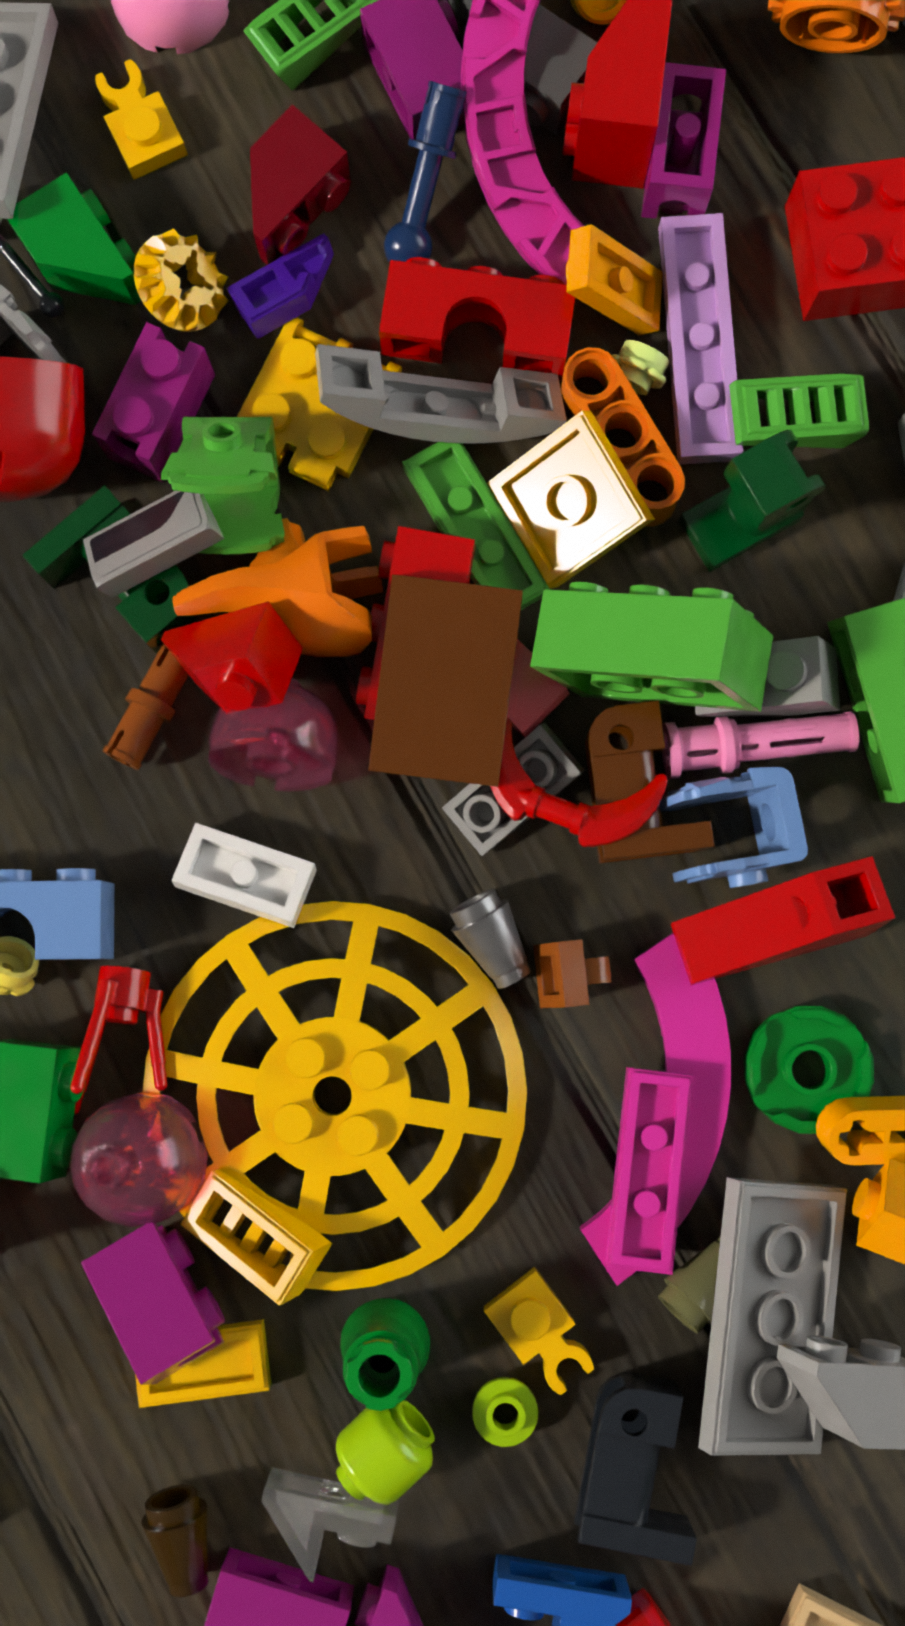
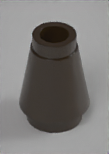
(178, 1536)

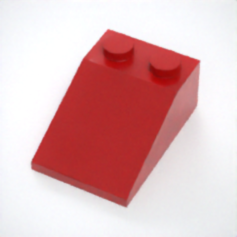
(618, 105)

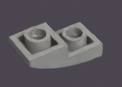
(476, 809)

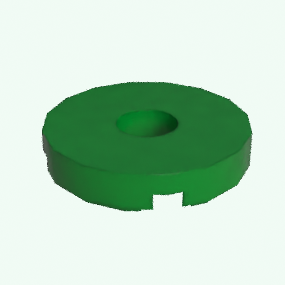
(778, 1043)

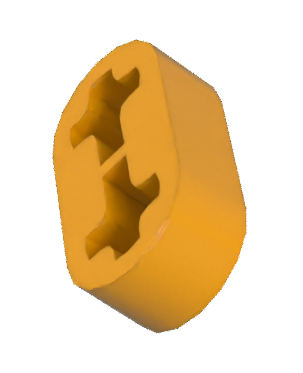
(873, 1145)

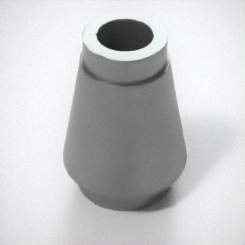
(491, 937)

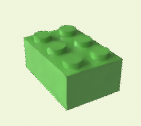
(653, 646)

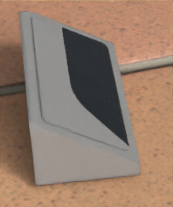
(150, 541)

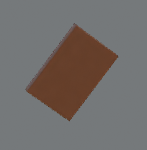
(445, 680)

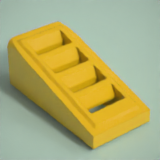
(288, 1232)

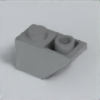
(798, 681)
(851, 1389)

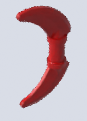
(592, 824)

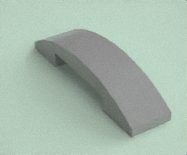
(435, 408)

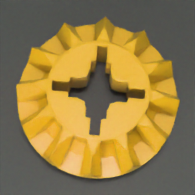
(160, 287)

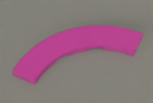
(502, 138)
(694, 1044)

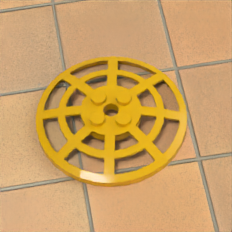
(371, 1067)

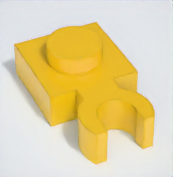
(140, 124)
(534, 1323)

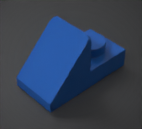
(567, 1592)

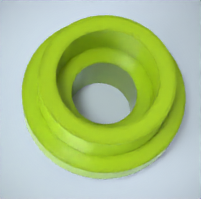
(505, 1391)

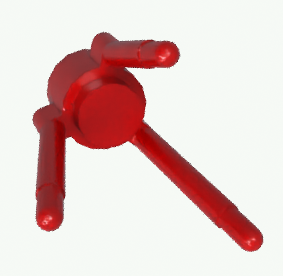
(120, 999)

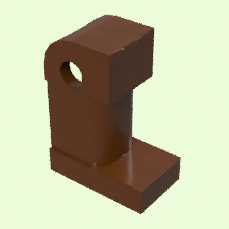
(621, 773)

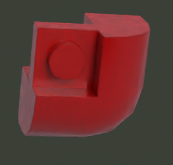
(39, 425)

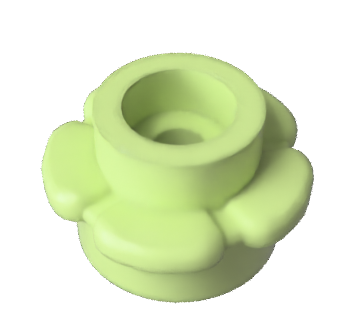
(642, 366)

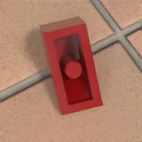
(238, 656)

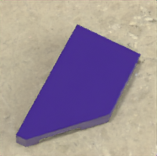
(282, 287)

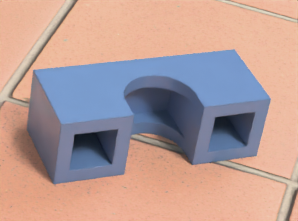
(68, 915)

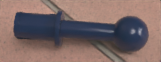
(434, 140)

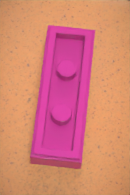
(649, 1170)

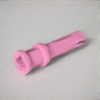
(728, 744)

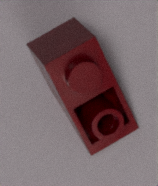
(293, 180)

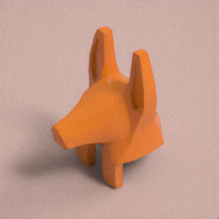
(300, 589)

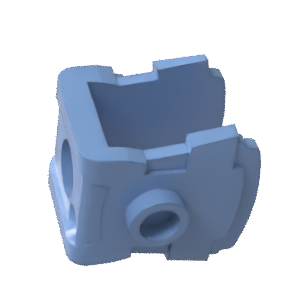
(774, 819)

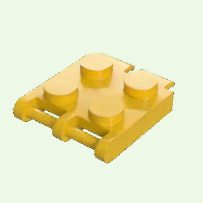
(289, 392)

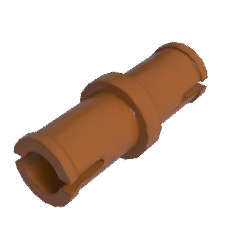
(147, 710)

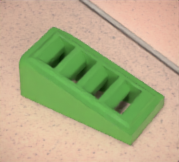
(308, 52)
(838, 408)

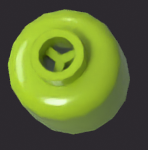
(384, 1453)

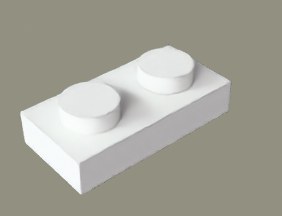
(244, 875)

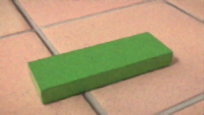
(467, 509)

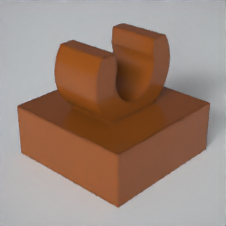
(565, 973)

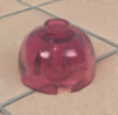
(280, 742)
(138, 1159)

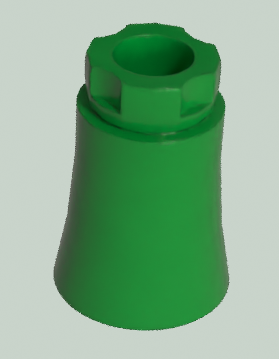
(386, 1329)

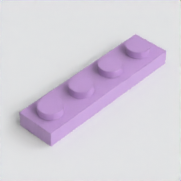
(699, 336)

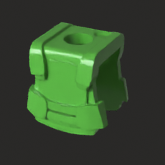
(238, 474)

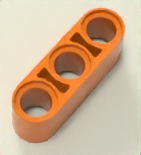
(622, 409)

